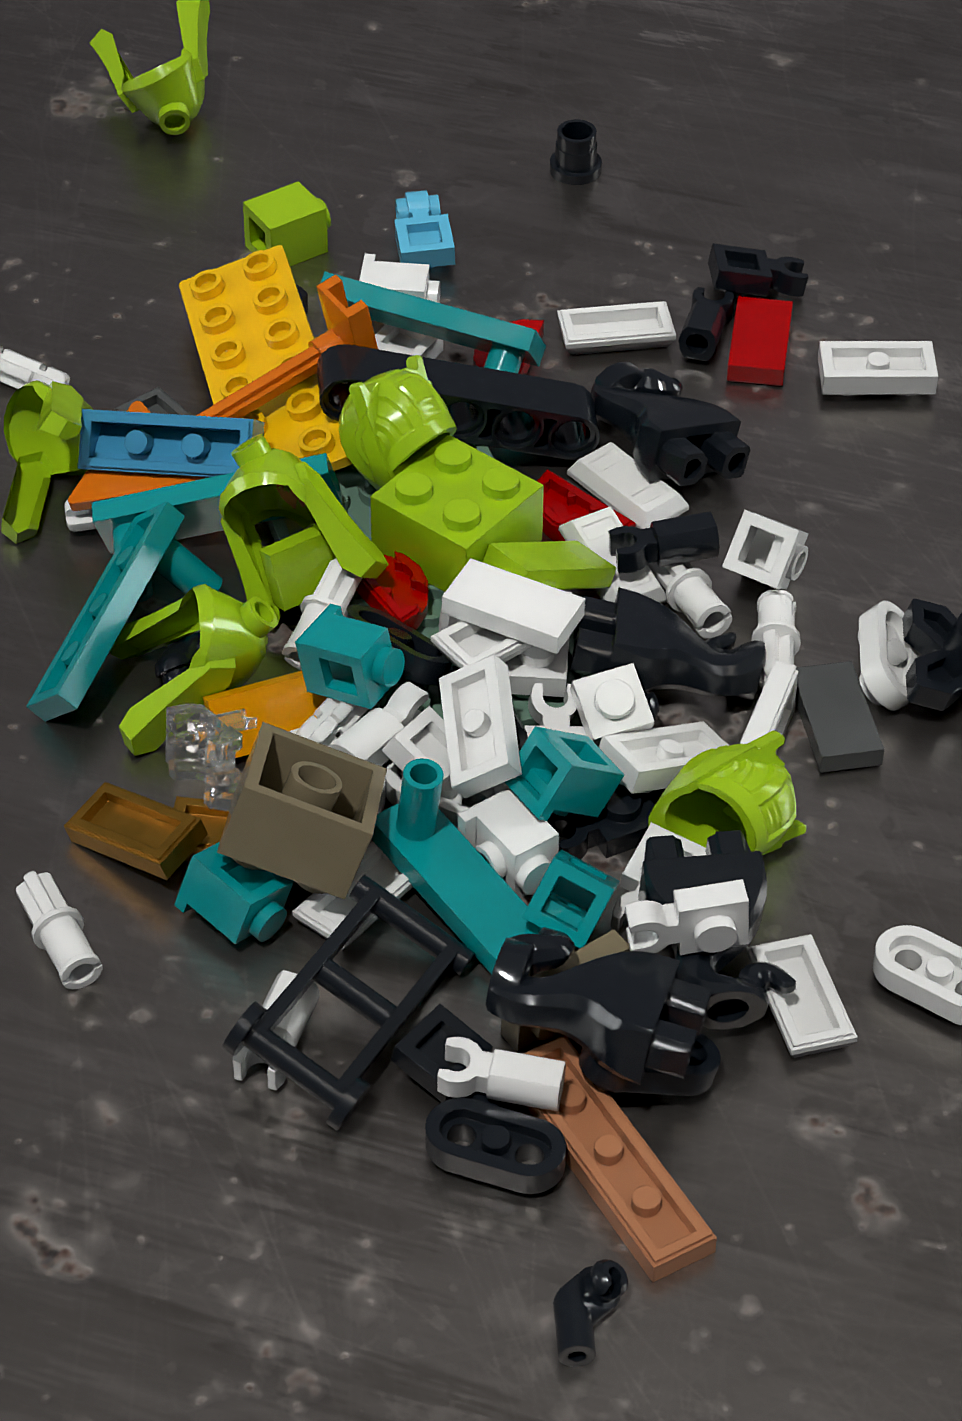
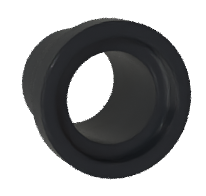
(576, 153)

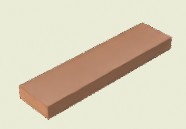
(624, 1173)

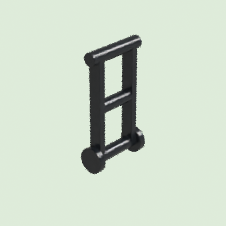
(345, 1094)

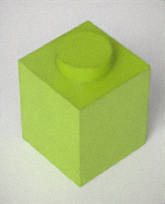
(288, 219)

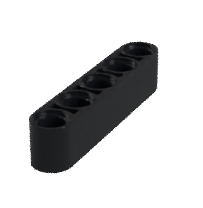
(485, 403)

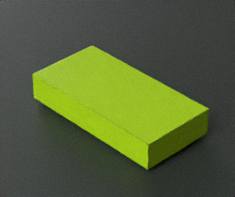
(553, 563)

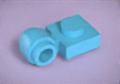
(422, 231)

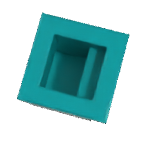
(348, 659)
(564, 775)
(233, 897)
(571, 897)

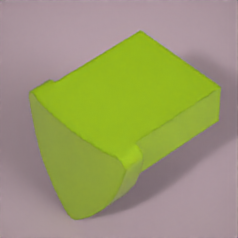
(296, 566)

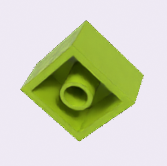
(452, 508)

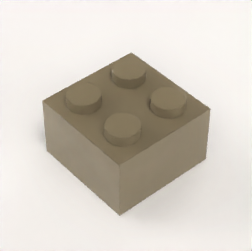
(303, 811)

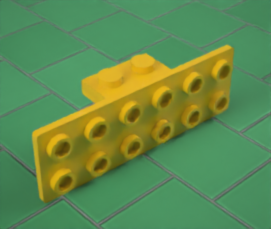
(247, 324)

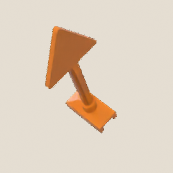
(344, 326)

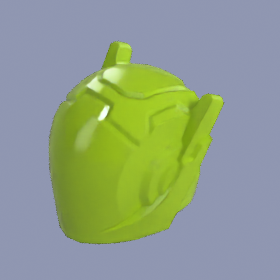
(392, 421)
(733, 790)

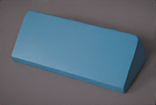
(162, 442)

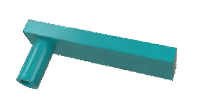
(504, 341)
(194, 499)
(144, 549)
(448, 867)

